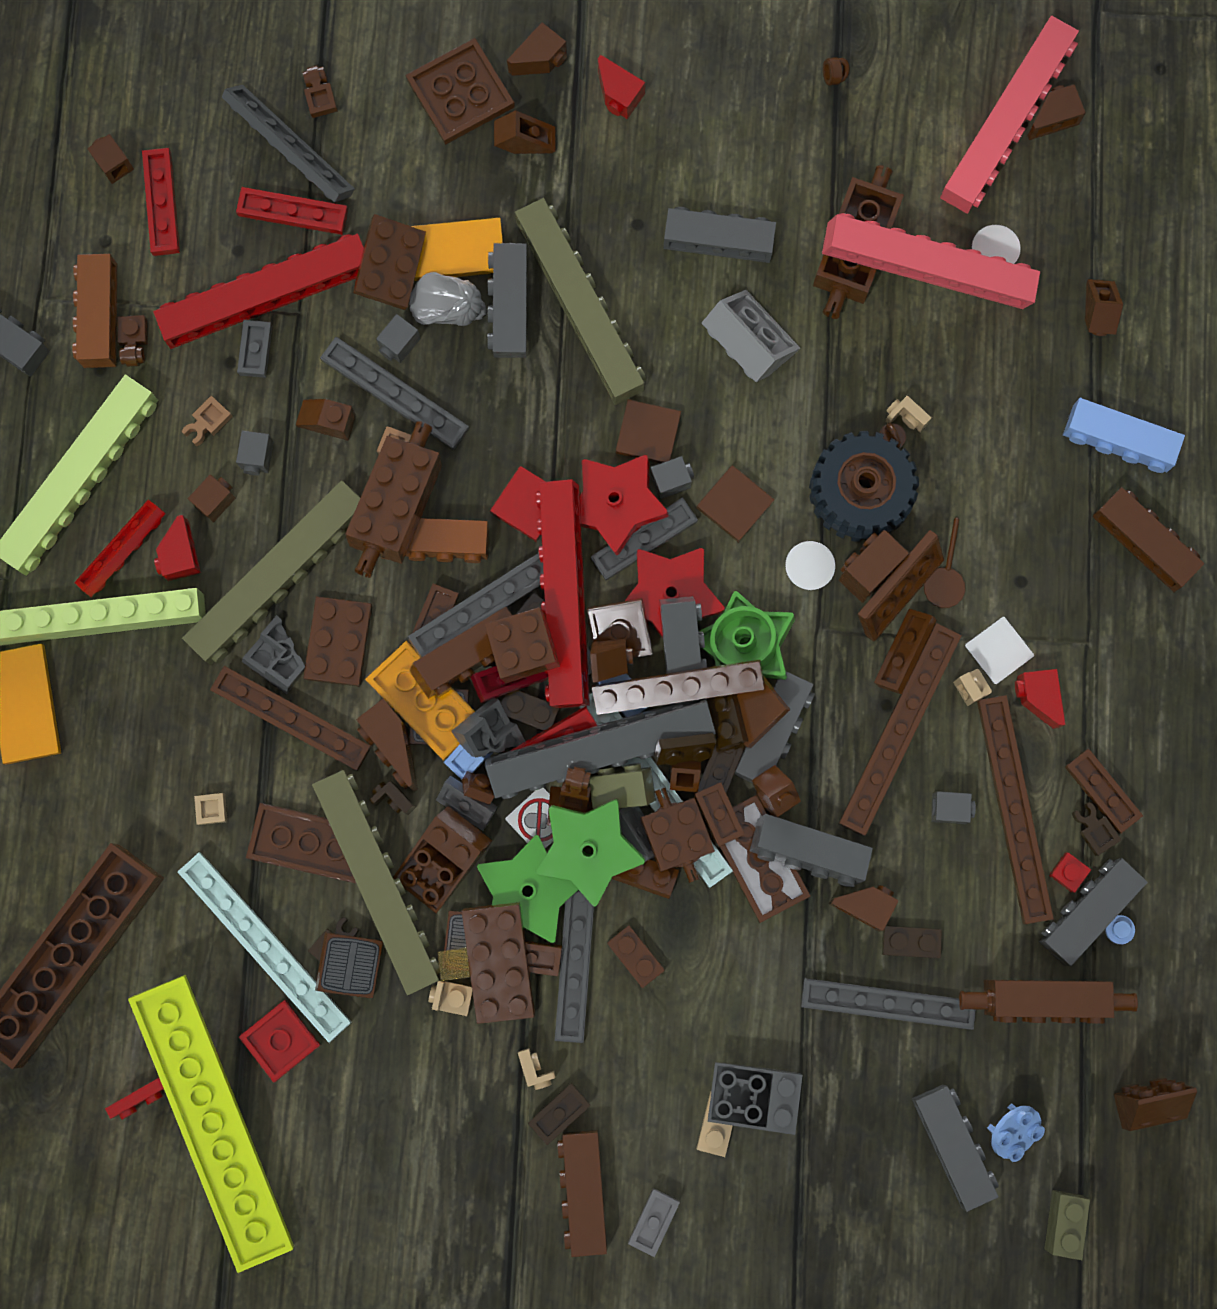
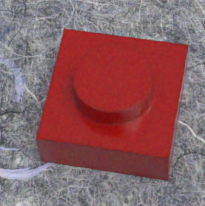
(1070, 872)

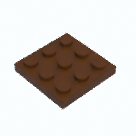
(460, 91)

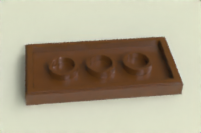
(901, 586)
(297, 843)

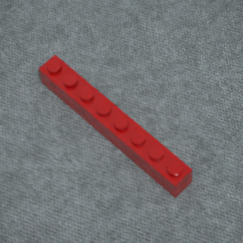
(260, 291)
(564, 591)

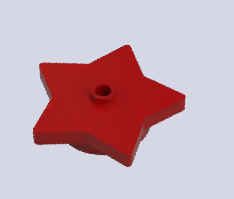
(635, 505)
(681, 574)

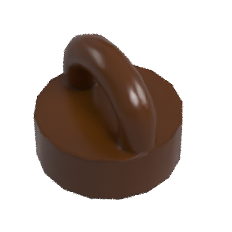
(833, 70)
(894, 431)

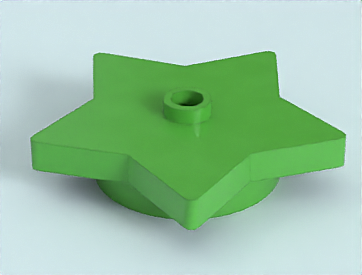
(743, 624)
(597, 829)
(509, 878)

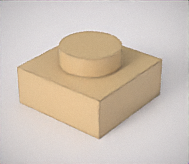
(210, 809)

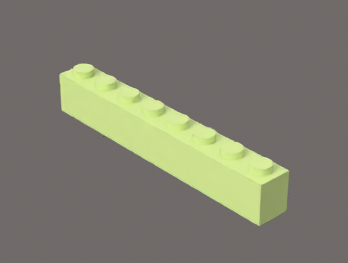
(76, 475)
(101, 616)

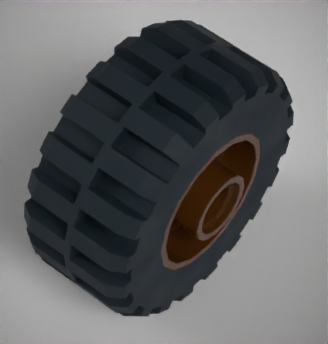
(865, 462)

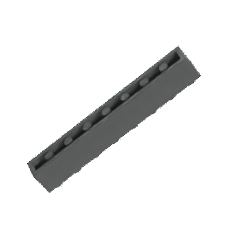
(595, 747)

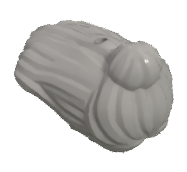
(446, 300)

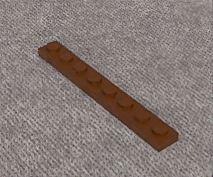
(899, 730)
(1015, 810)

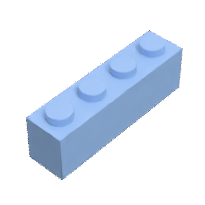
(1123, 436)

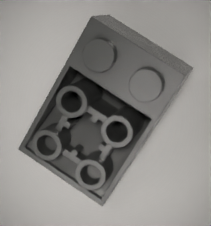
(755, 1097)

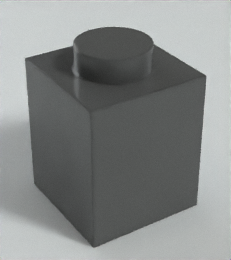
(397, 339)
(254, 452)
(672, 477)
(952, 808)

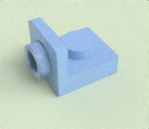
(461, 761)

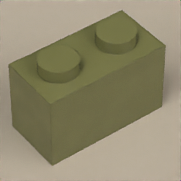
(630, 786)
(1067, 1225)

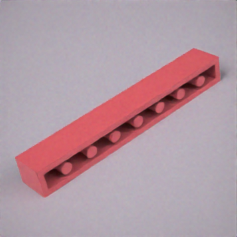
(1009, 115)
(930, 261)

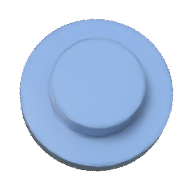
(1120, 930)

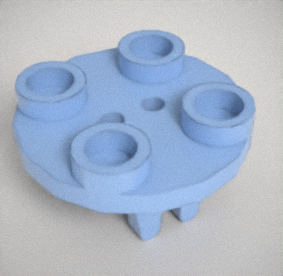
(1016, 1132)

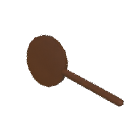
(945, 585)

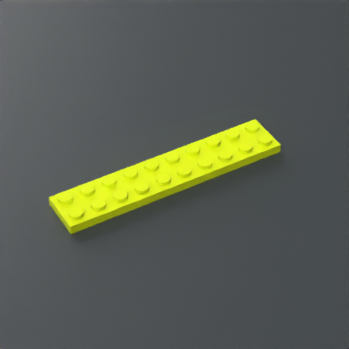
(211, 1123)

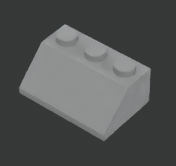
(750, 335)

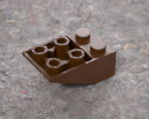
(391, 736)
(442, 858)
(1154, 1104)

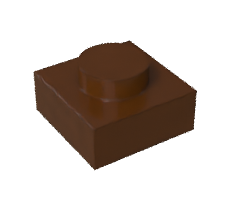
(477, 787)

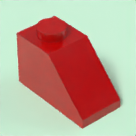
(619, 88)
(177, 552)
(1042, 696)

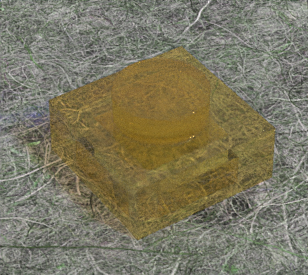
(453, 964)

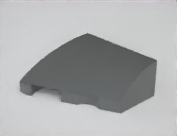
(275, 657)
(488, 731)

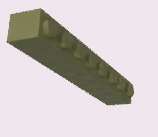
(579, 301)
(273, 575)
(376, 883)

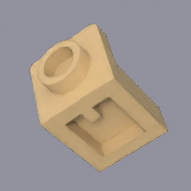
(912, 414)
(972, 686)
(451, 997)
(531, 1064)

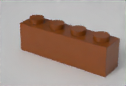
(96, 310)
(450, 540)

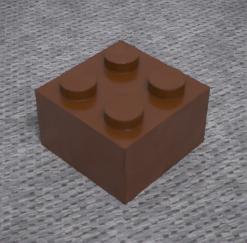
(873, 566)
(522, 645)

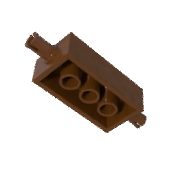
(865, 203)
(393, 499)
(1047, 998)

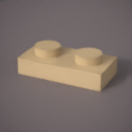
(713, 1136)

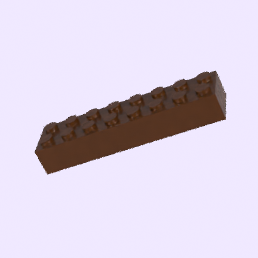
(71, 951)

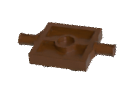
(677, 834)

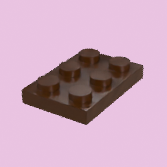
(389, 262)
(337, 641)

